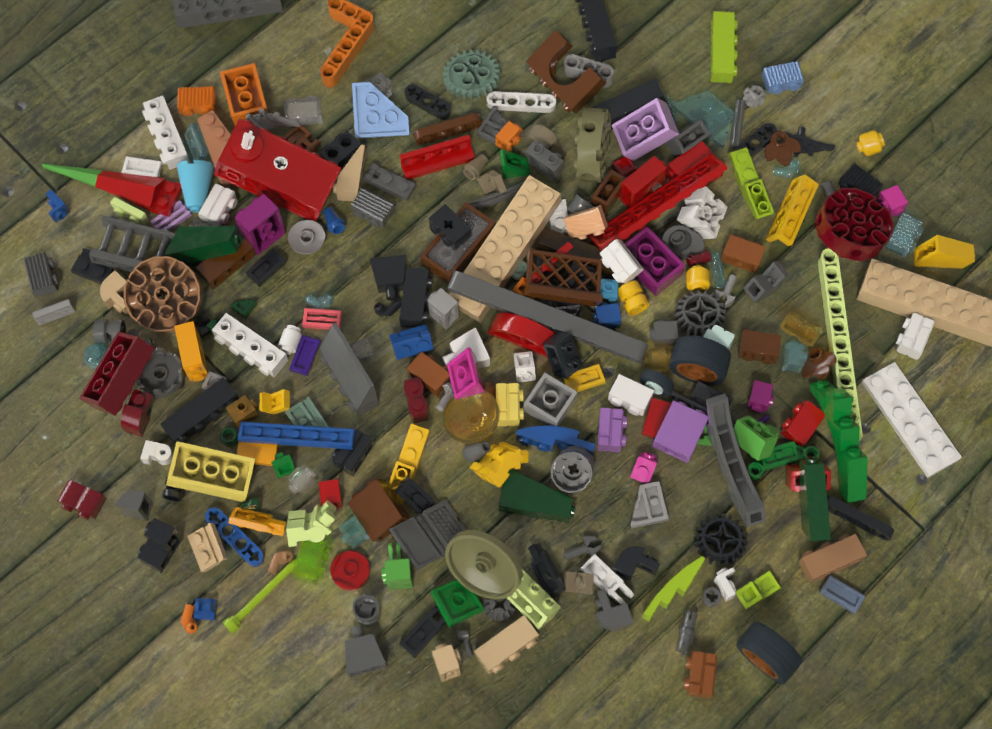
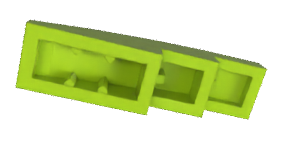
(678, 584)

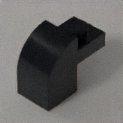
(631, 559)

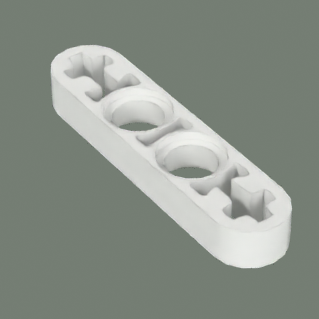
(521, 99)

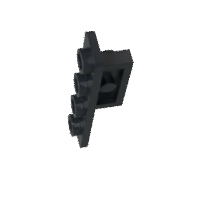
(698, 398)

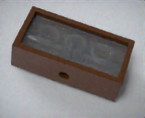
(445, 260)

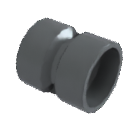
(106, 331)
(366, 610)

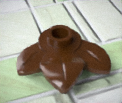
(781, 151)
(818, 363)

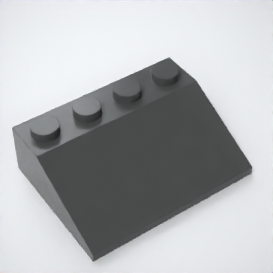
(348, 372)

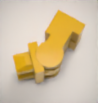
(498, 462)

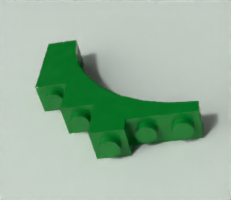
(846, 437)

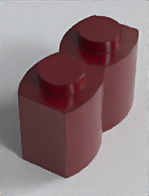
(416, 400)
(81, 499)

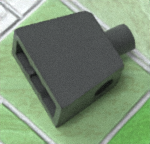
(362, 653)

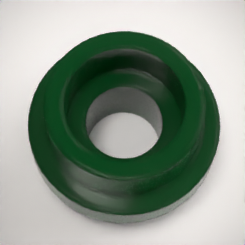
(226, 432)

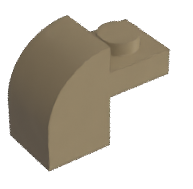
(542, 134)

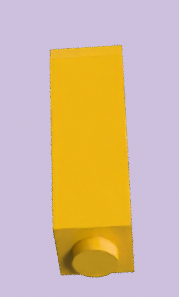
(944, 253)

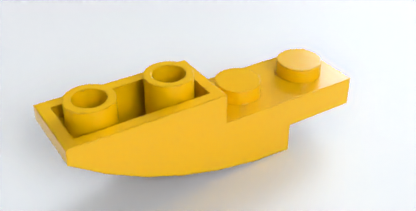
(410, 457)

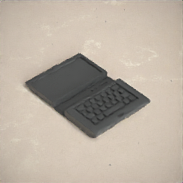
(428, 534)

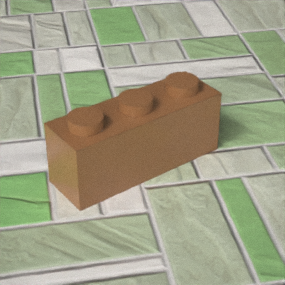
(832, 557)

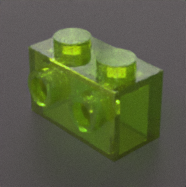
(310, 561)

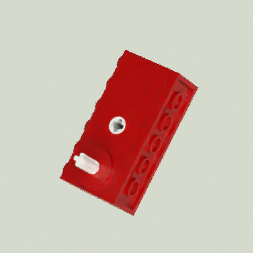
(278, 169)

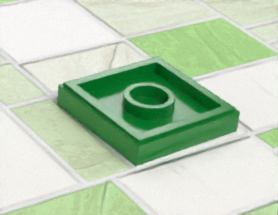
(456, 602)

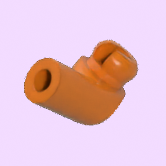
(187, 619)

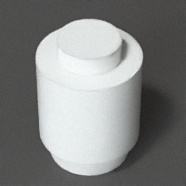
(290, 339)

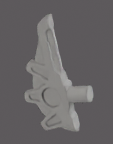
(269, 121)

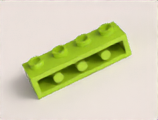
(722, 47)

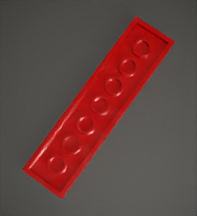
(660, 200)

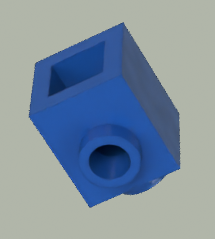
(607, 315)

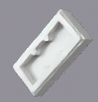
(142, 167)

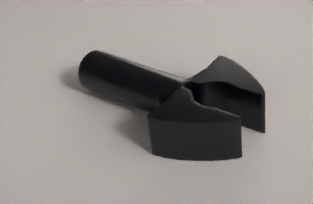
(200, 321)

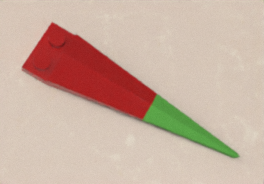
(147, 192)

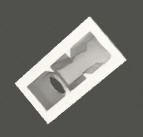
(469, 340)

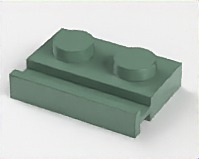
(305, 414)

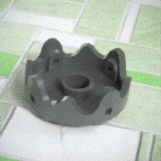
(174, 374)

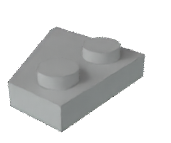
(649, 506)

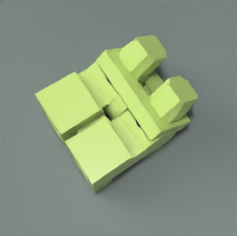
(312, 525)

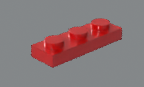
(563, 250)

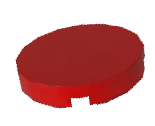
(350, 570)

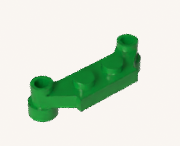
(781, 456)

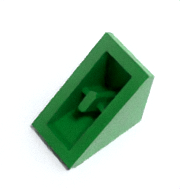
(513, 165)

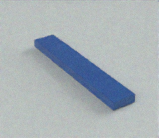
(297, 435)

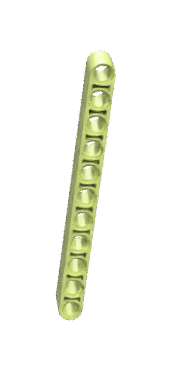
(838, 320)

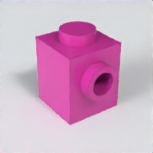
(893, 200)

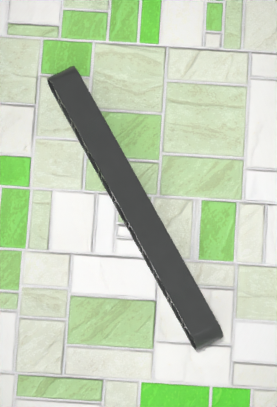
(547, 316)

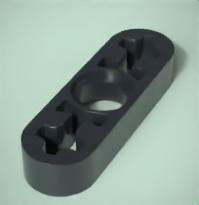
(431, 109)
(758, 135)

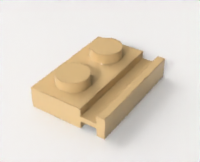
(207, 547)

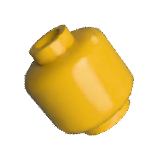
(870, 143)
(697, 278)

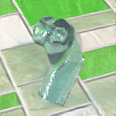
(321, 302)

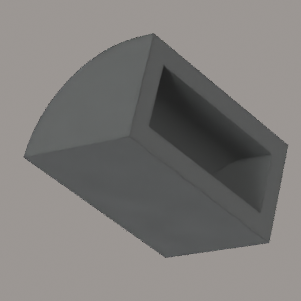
(135, 505)

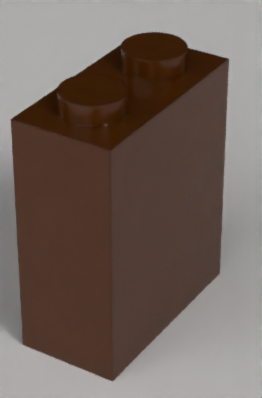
(377, 509)

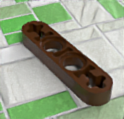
(447, 128)

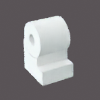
(157, 452)

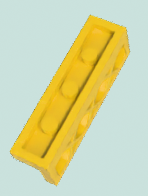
(792, 210)

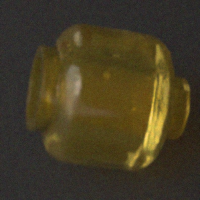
(658, 359)

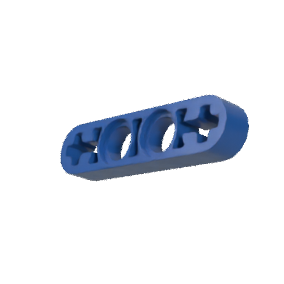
(236, 535)

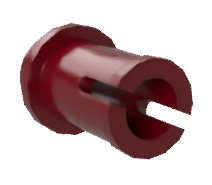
(698, 259)

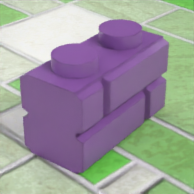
(610, 430)

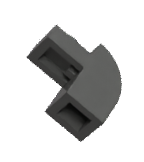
(767, 283)
(612, 618)

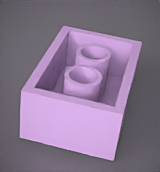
(645, 129)

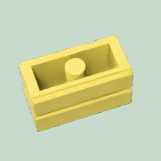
(508, 400)

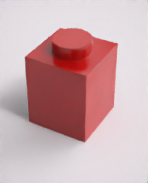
(331, 492)

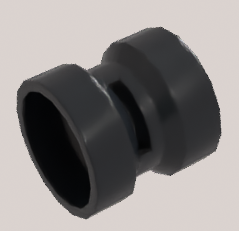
(172, 493)

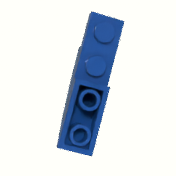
(548, 436)

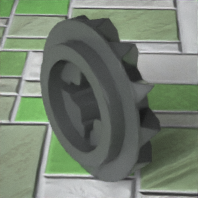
(498, 614)

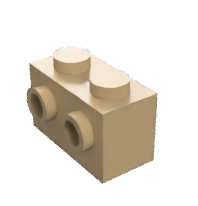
(447, 661)

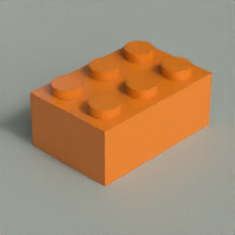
(243, 91)

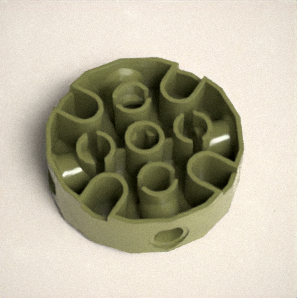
(593, 145)

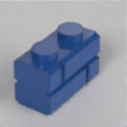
(411, 342)

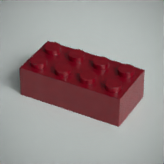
(117, 373)

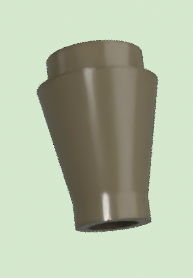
(474, 168)

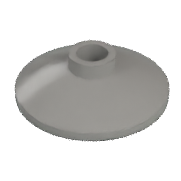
(304, 230)

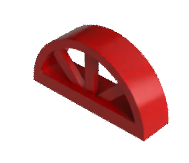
(520, 332)

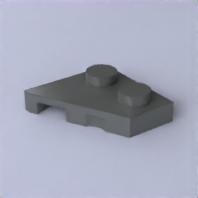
(491, 126)

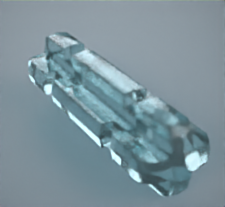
(717, 269)

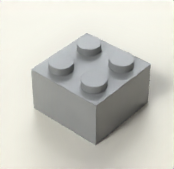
(550, 401)

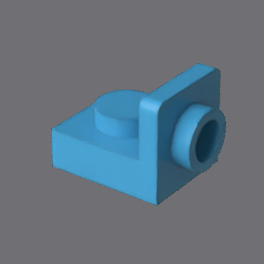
(609, 290)

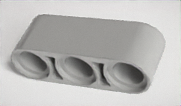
(581, 64)

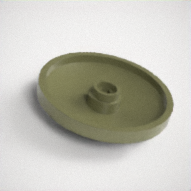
(483, 564)

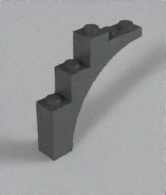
(731, 463)

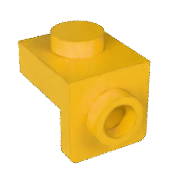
(275, 402)

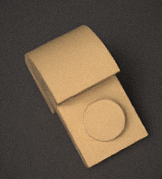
(113, 292)

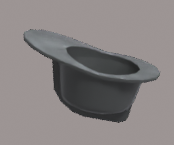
(683, 241)

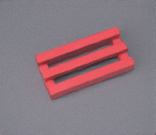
(314, 325)

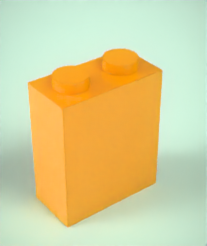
(191, 351)

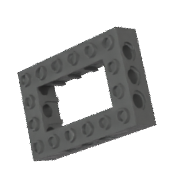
(202, 12)

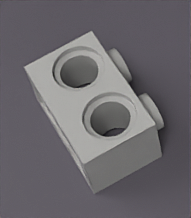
(443, 308)

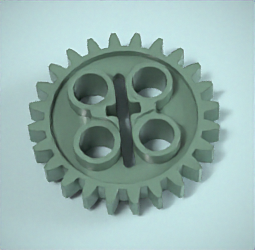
(462, 82)

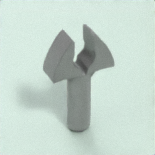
(726, 292)
(449, 394)

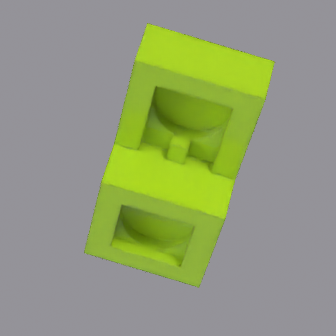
(758, 590)

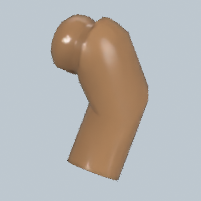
(278, 559)

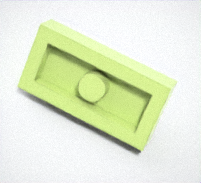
(132, 213)

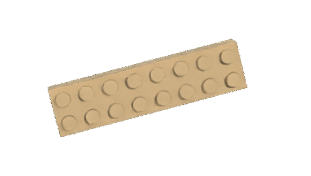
(510, 240)
(911, 293)

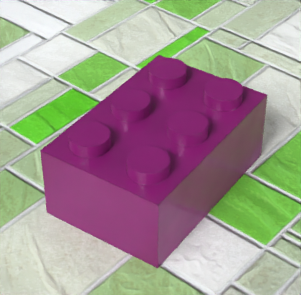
(260, 223)
(658, 261)

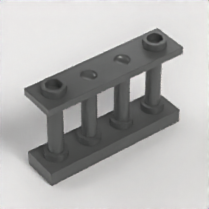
(119, 259)

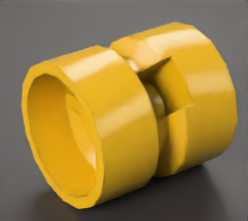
(634, 299)

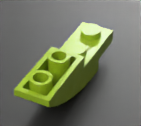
(749, 184)

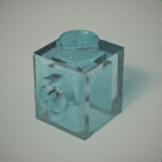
(793, 356)
(353, 533)

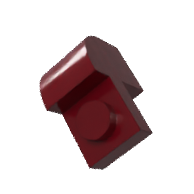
(134, 413)

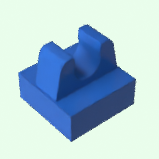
(205, 609)

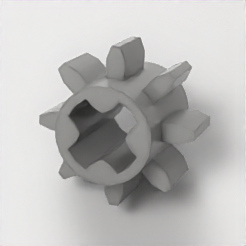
(754, 96)

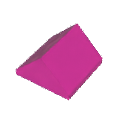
(465, 375)

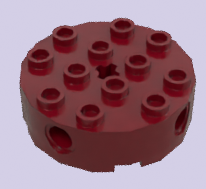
(854, 224)

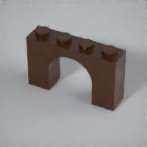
(544, 63)

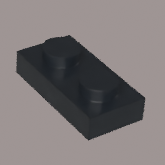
(266, 267)
(414, 495)

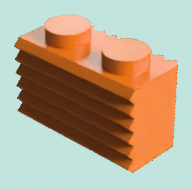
(196, 100)

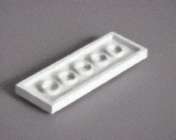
(911, 420)

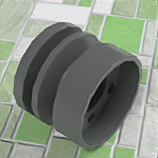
(570, 480)

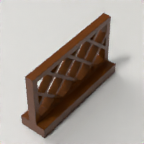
(559, 293)

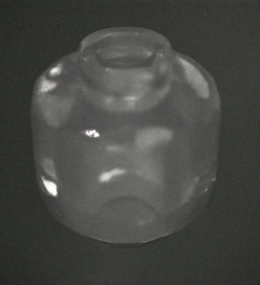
(301, 479)

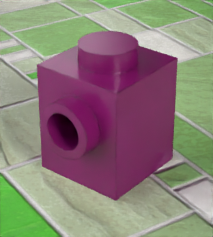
(760, 396)

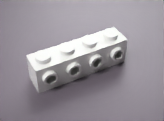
(165, 131)
(250, 345)

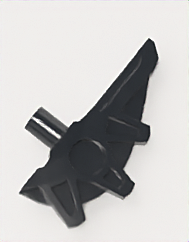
(807, 145)

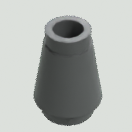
(475, 451)

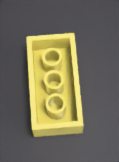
(210, 471)

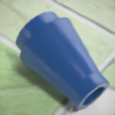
(334, 221)

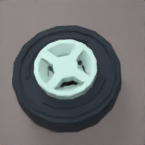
(657, 381)

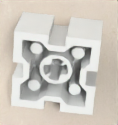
(702, 213)

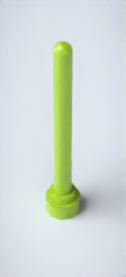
(234, 621)

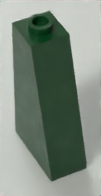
(204, 243)
(530, 498)
(814, 500)

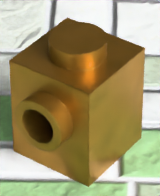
(242, 410)

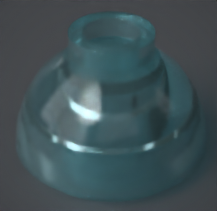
(94, 354)

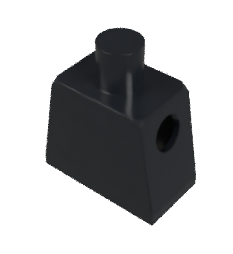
(389, 274)

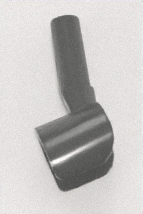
(463, 635)

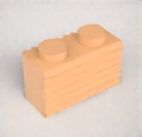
(586, 222)

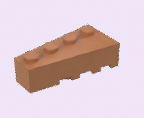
(215, 137)

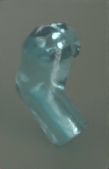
(789, 171)

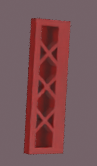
(437, 159)

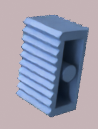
(782, 78)

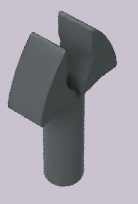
(584, 548)

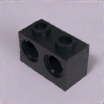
(337, 149)

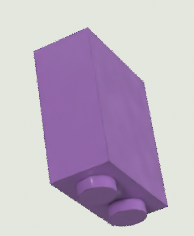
(680, 431)

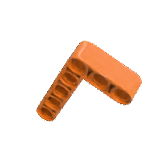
(356, 27)

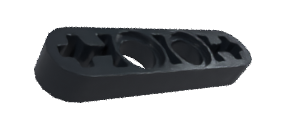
(859, 519)

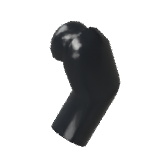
(384, 310)

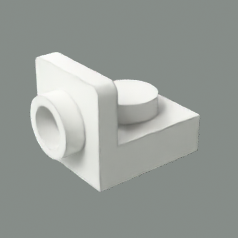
(524, 366)
(725, 587)

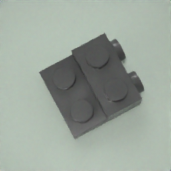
(545, 161)

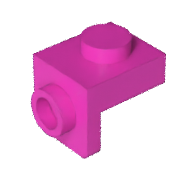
(644, 467)

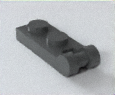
(389, 182)

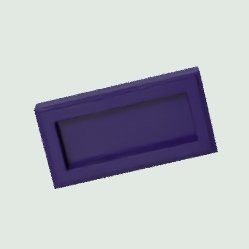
(305, 355)

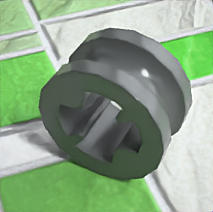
(716, 593)

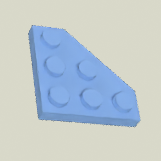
(376, 113)

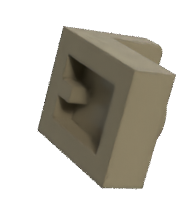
(491, 181)
(578, 582)

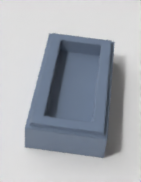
(842, 594)

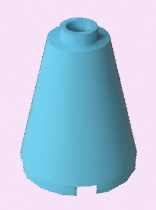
(195, 182)

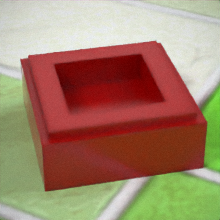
(624, 166)

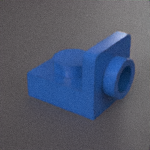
(59, 209)

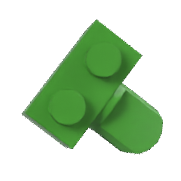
(755, 437)
(397, 572)

